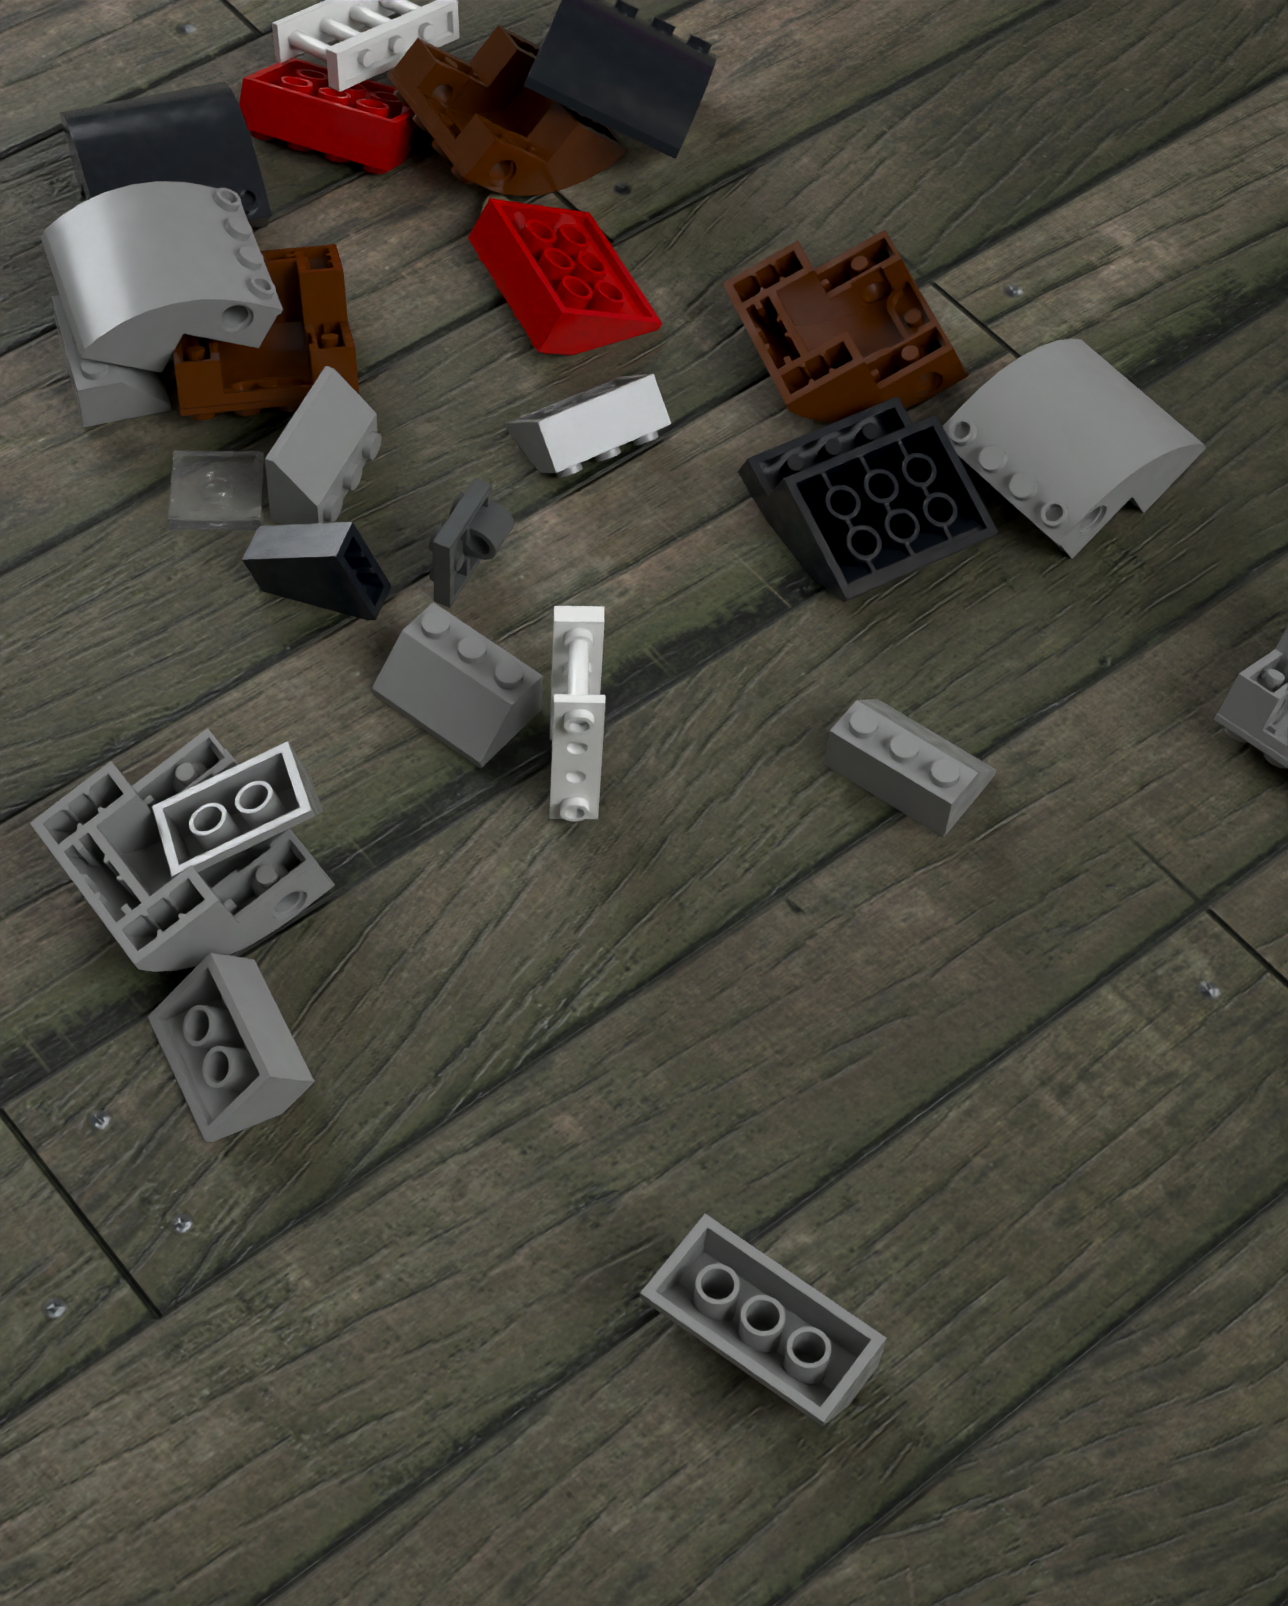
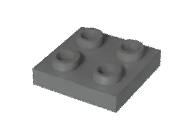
(469, 535)

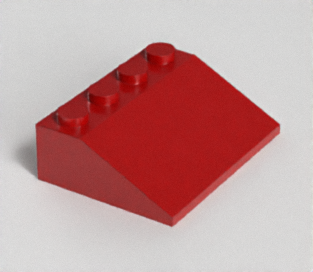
(355, 125)
(560, 277)

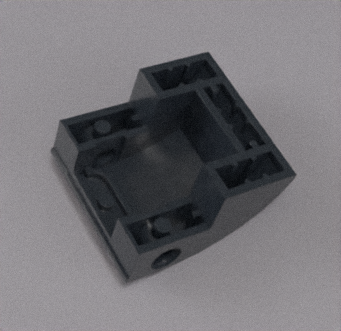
(623, 71)
(170, 137)

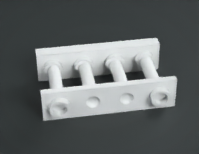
(364, 53)
(576, 712)

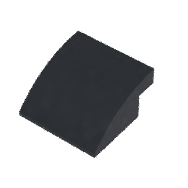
(868, 498)

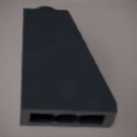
(319, 566)

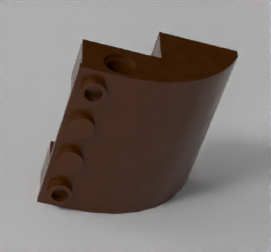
(494, 124)
(844, 330)
(296, 349)

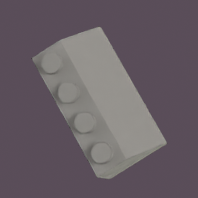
(765, 1320)

